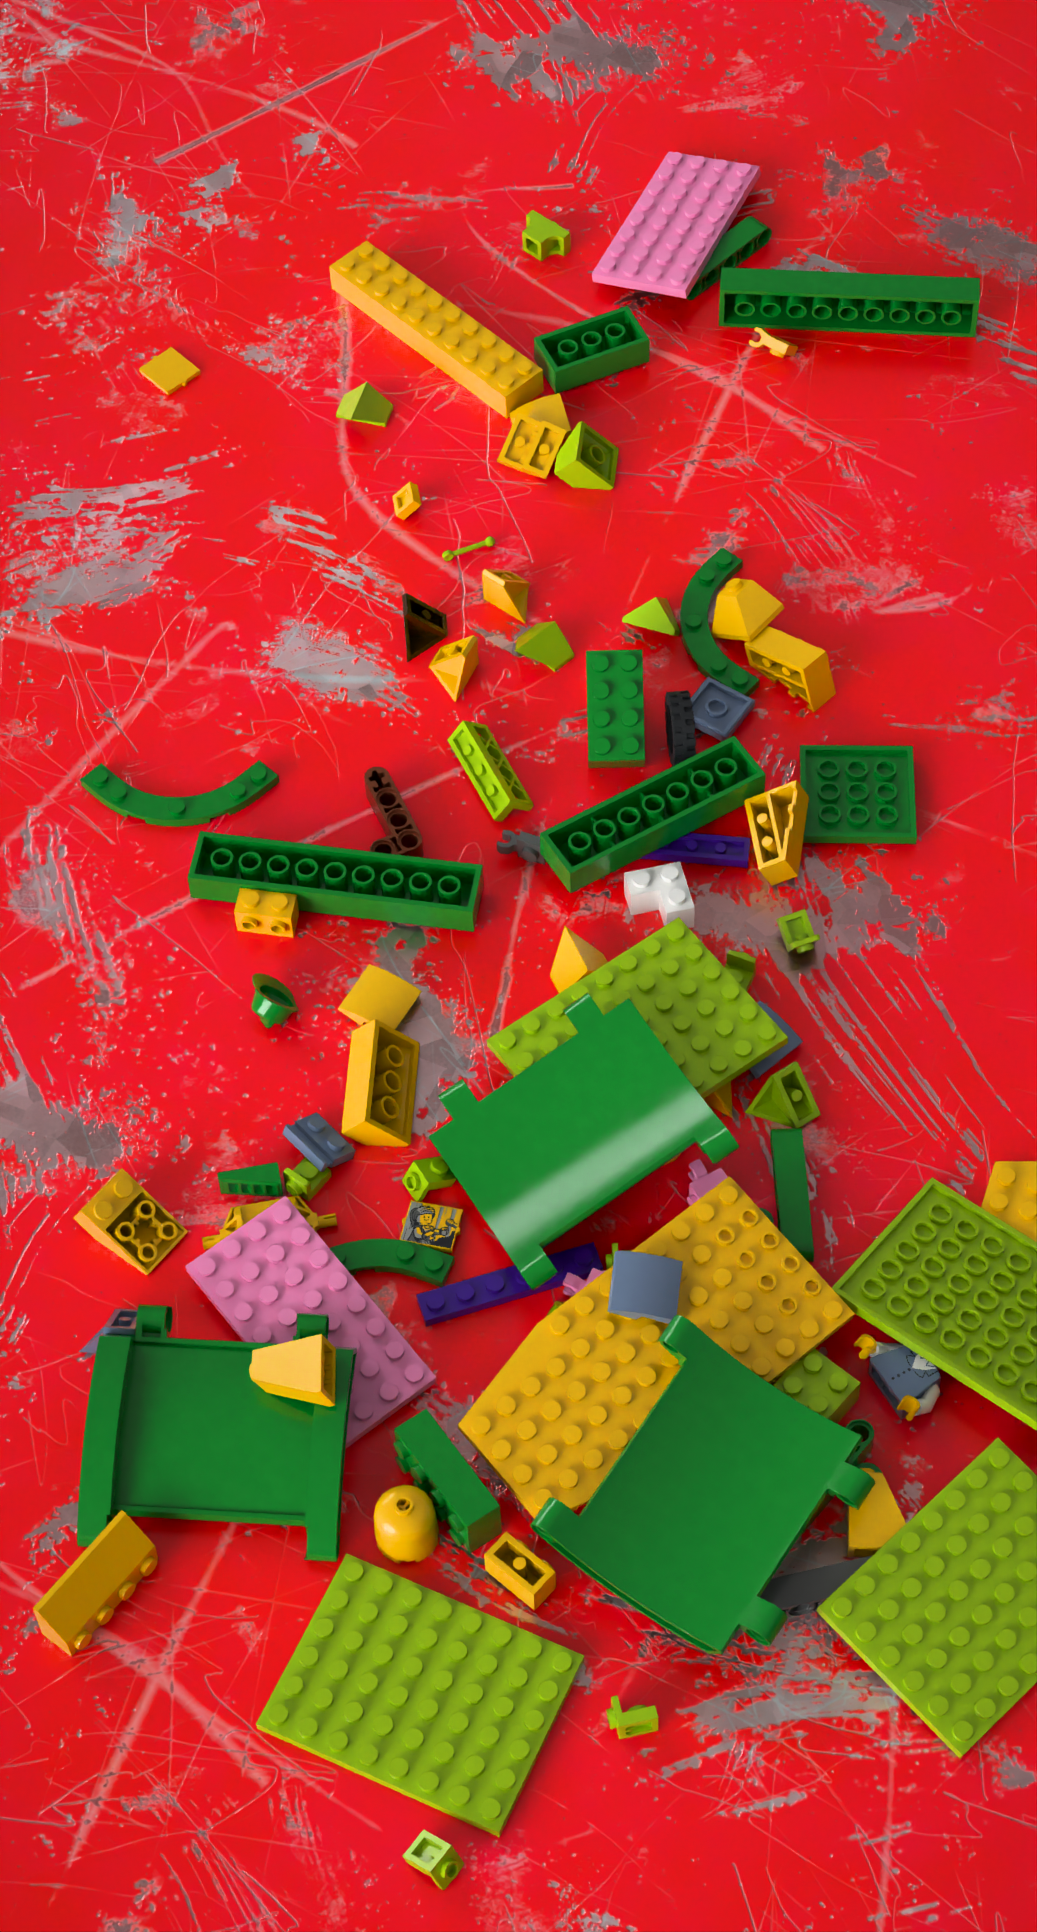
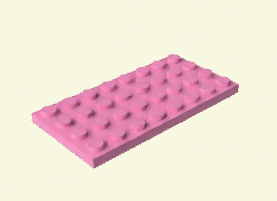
(676, 224)
(284, 1269)

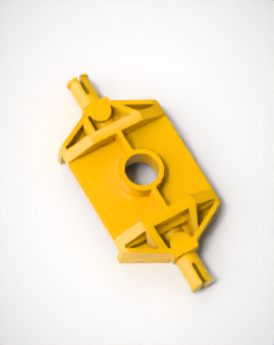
(242, 1214)

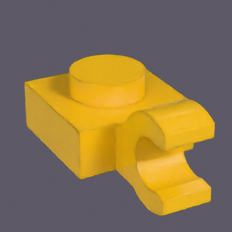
(778, 346)

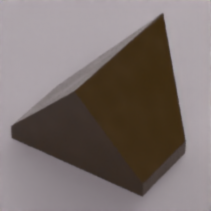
(422, 626)

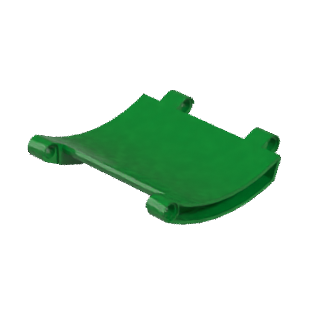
(574, 1132)
(193, 1437)
(708, 1498)

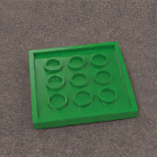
(859, 794)

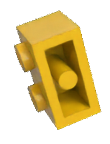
(266, 912)
(520, 1570)

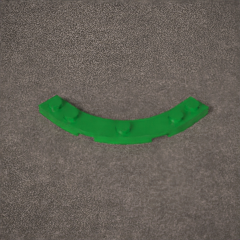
(695, 626)
(179, 810)
(395, 1257)

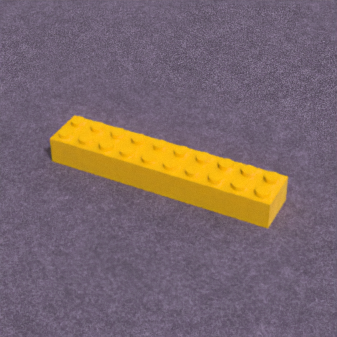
(436, 329)

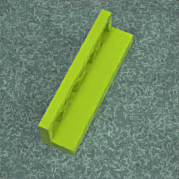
(489, 770)

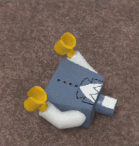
(902, 1376)

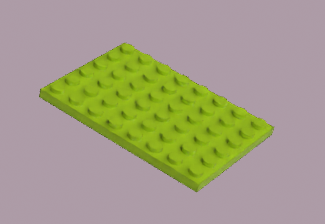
(681, 994)
(956, 1294)
(953, 1601)
(421, 1694)

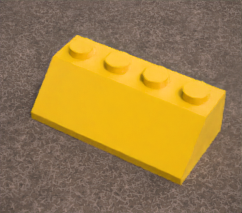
(380, 1086)
(96, 1584)

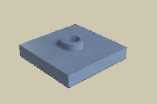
(719, 709)

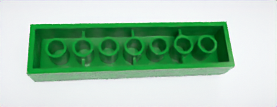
(651, 814)

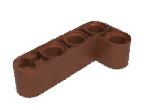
(393, 816)

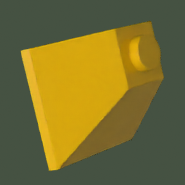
(743, 610)

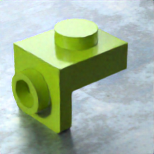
(797, 932)
(427, 1175)

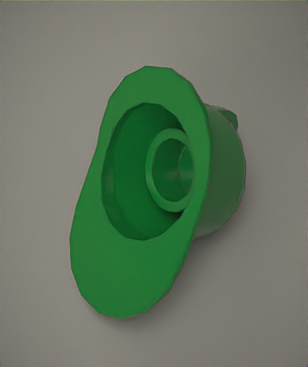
(272, 1000)

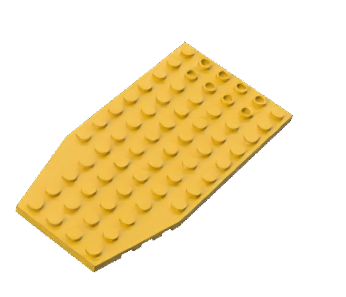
(592, 1376)

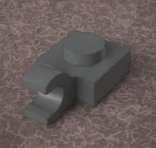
(525, 844)

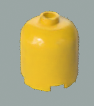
(405, 1524)

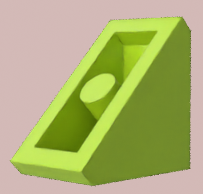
(365, 406)
(654, 616)
(545, 644)
(785, 1099)

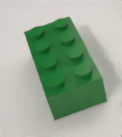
(591, 349)
(615, 708)
(448, 1481)

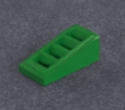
(254, 1180)

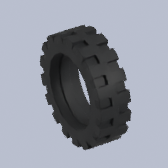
(679, 726)

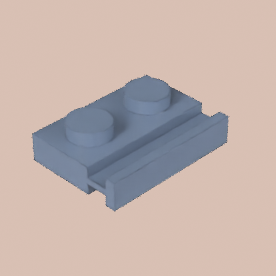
(319, 1142)

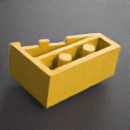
(794, 664)
(778, 829)

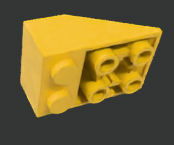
(130, 1222)

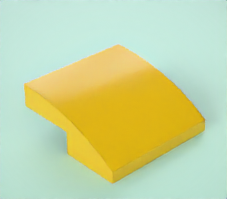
(546, 408)
(531, 446)
(379, 997)

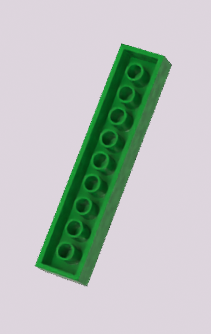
(849, 302)
(340, 880)

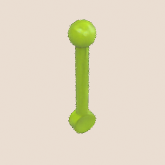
(448, 554)

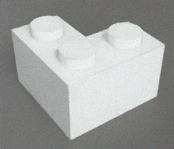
(660, 889)

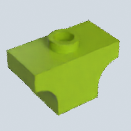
(544, 237)

